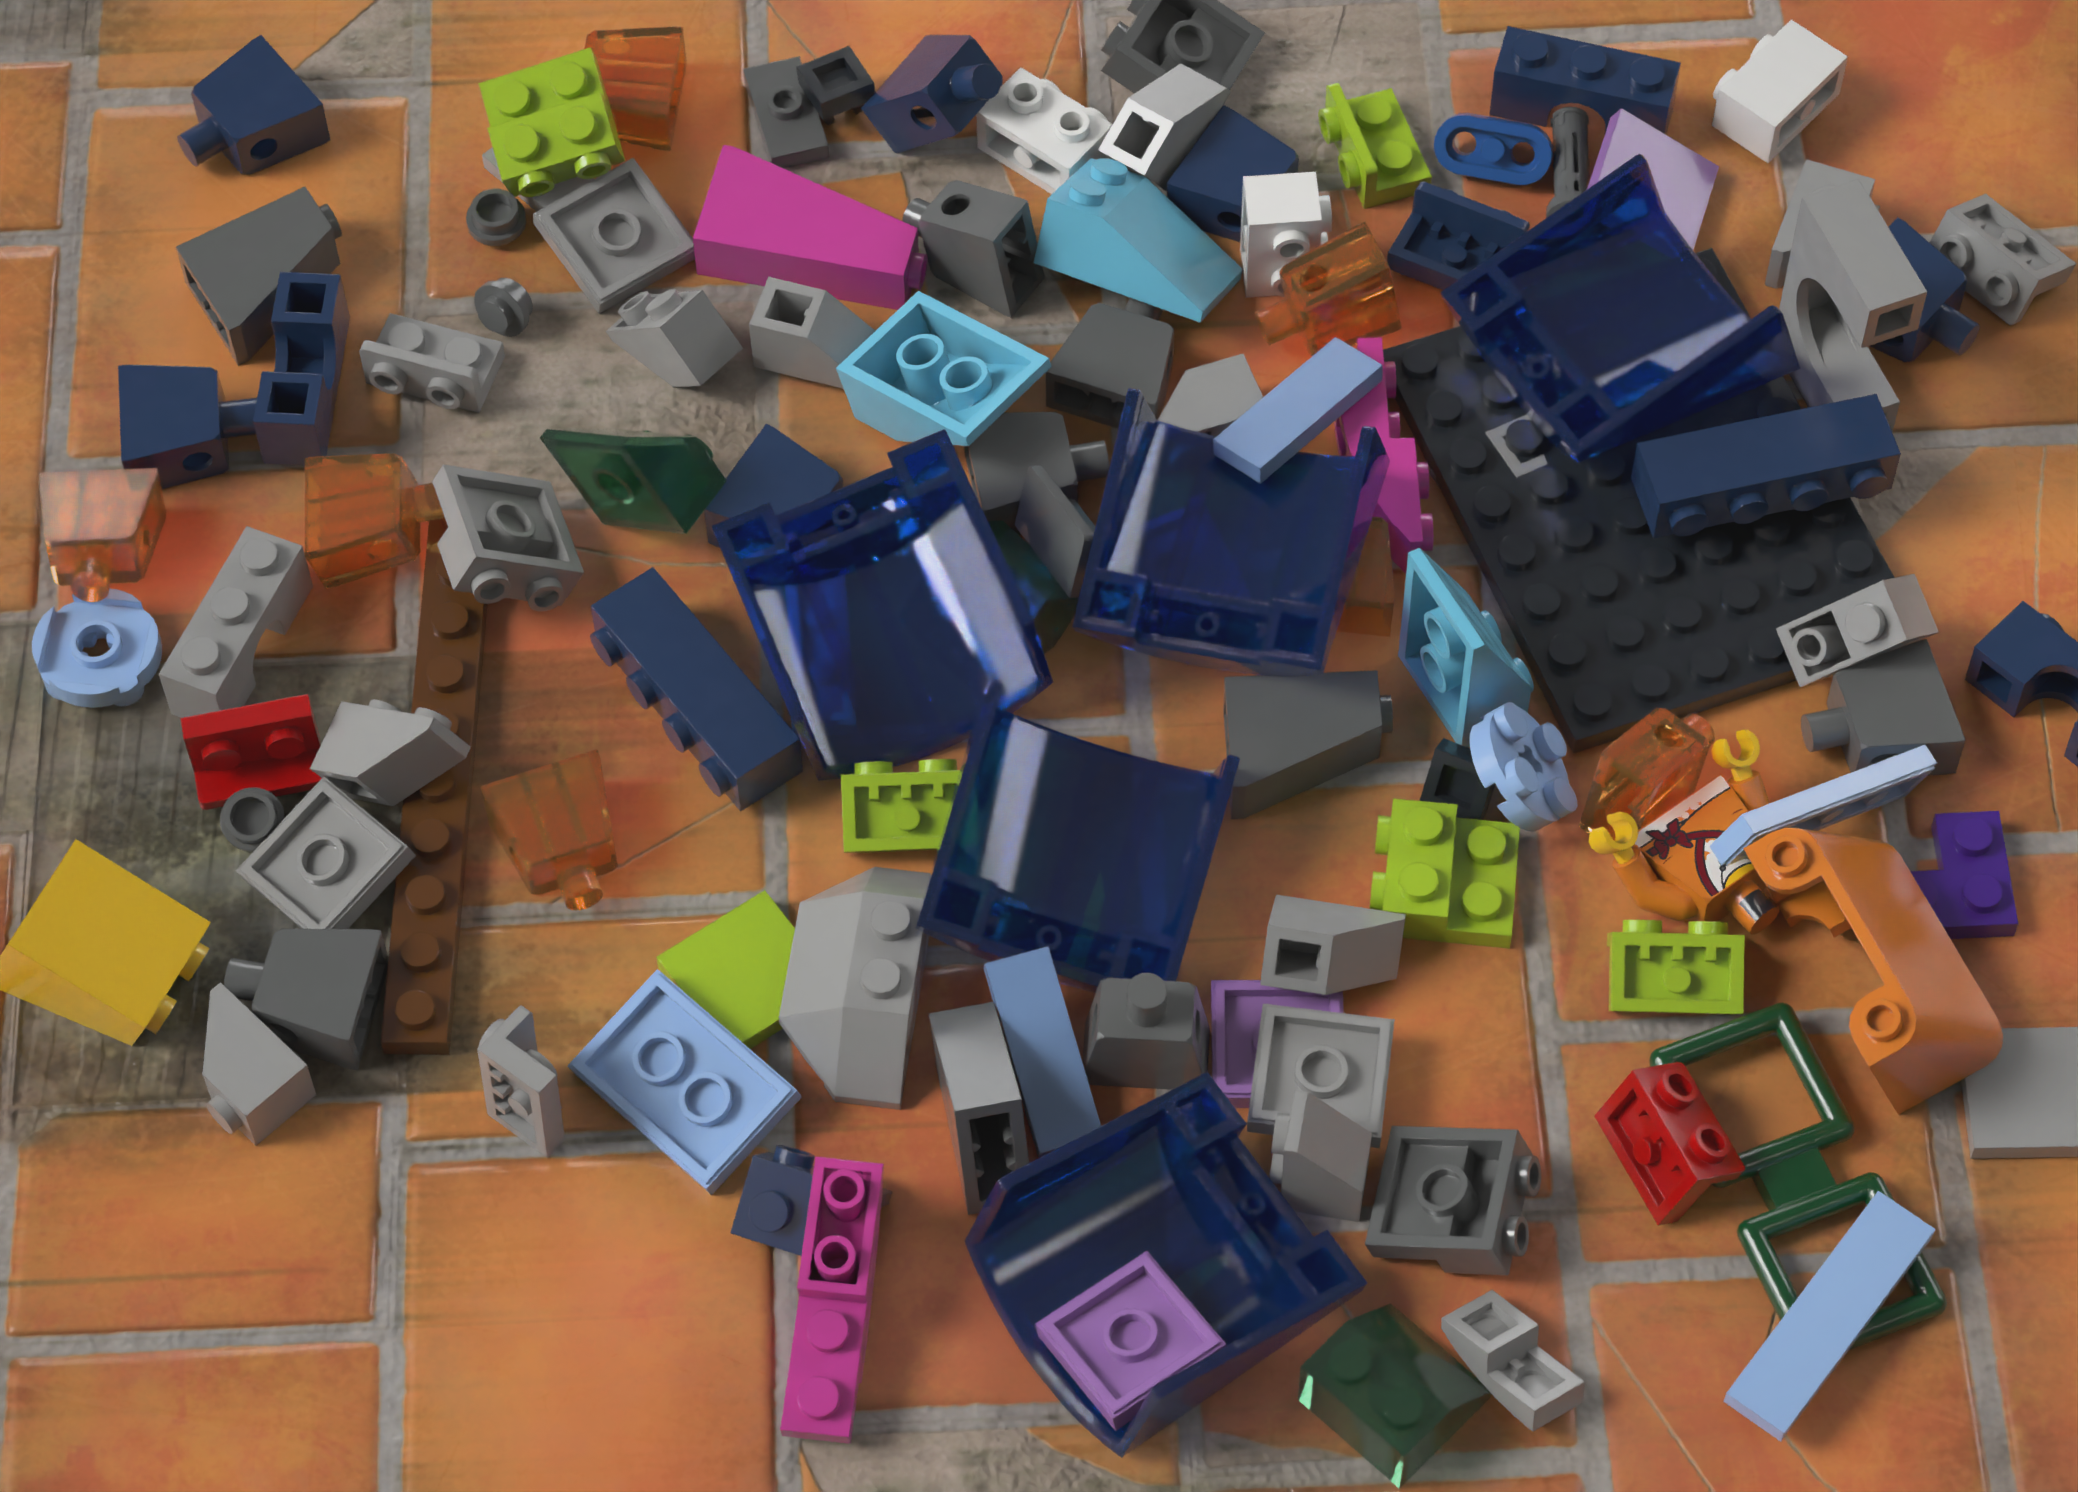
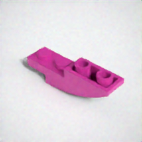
(1405, 478)
(833, 1300)

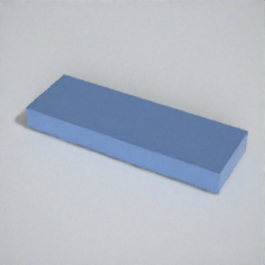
(1297, 410)
(1042, 1048)

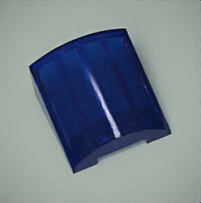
(1613, 321)
(1215, 564)
(885, 611)
(1072, 851)
(1205, 1211)

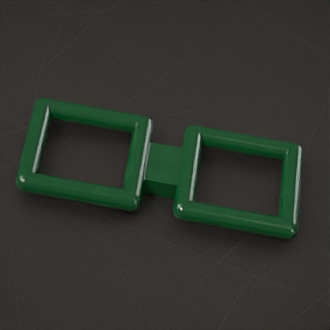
(1794, 1174)

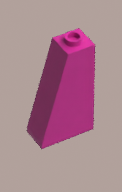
(788, 228)

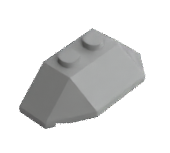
(858, 984)

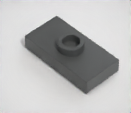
(785, 114)

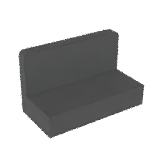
(1055, 529)

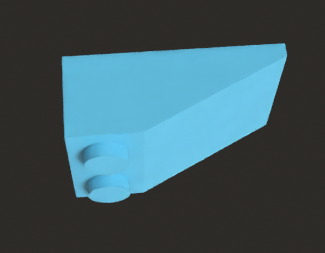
(1133, 241)
(936, 373)
(1456, 650)

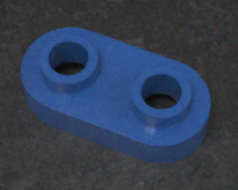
(1494, 149)

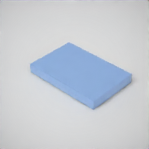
(684, 1081)

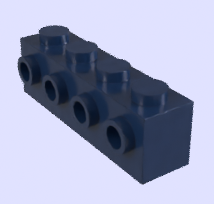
(1765, 466)
(695, 689)

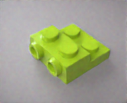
(551, 124)
(1447, 874)

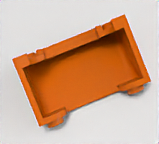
(1930, 1015)

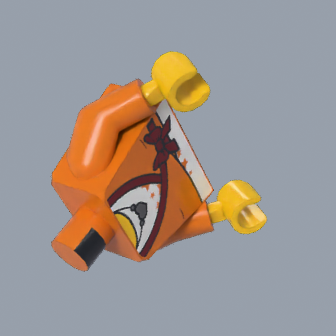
(1671, 860)

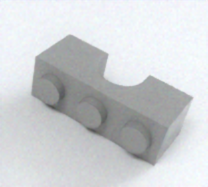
(254, 591)

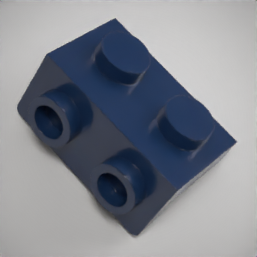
(1450, 236)
(777, 1199)

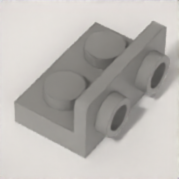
(2000, 256)
(432, 363)
(521, 1082)

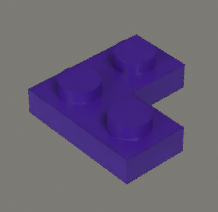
(1973, 876)

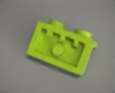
(1373, 145)
(896, 809)
(1676, 970)

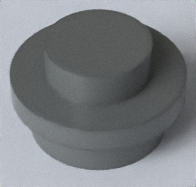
(495, 217)
(503, 306)
(250, 817)

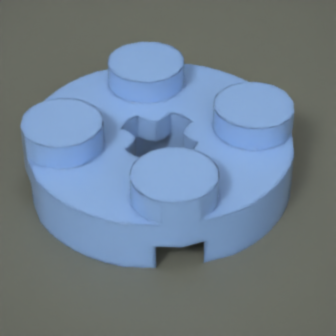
(101, 680)
(1524, 765)

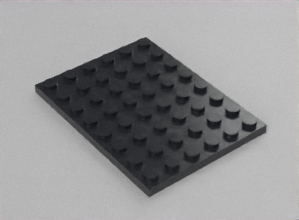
(1585, 587)

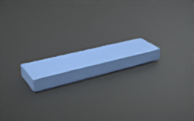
(1827, 802)
(1829, 1316)

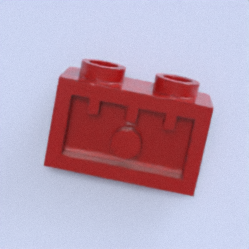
(253, 746)
(1667, 1139)

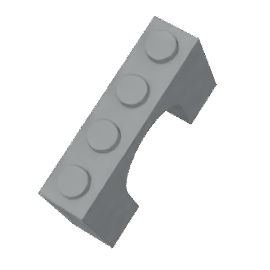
(1846, 292)

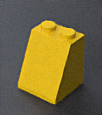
(103, 948)

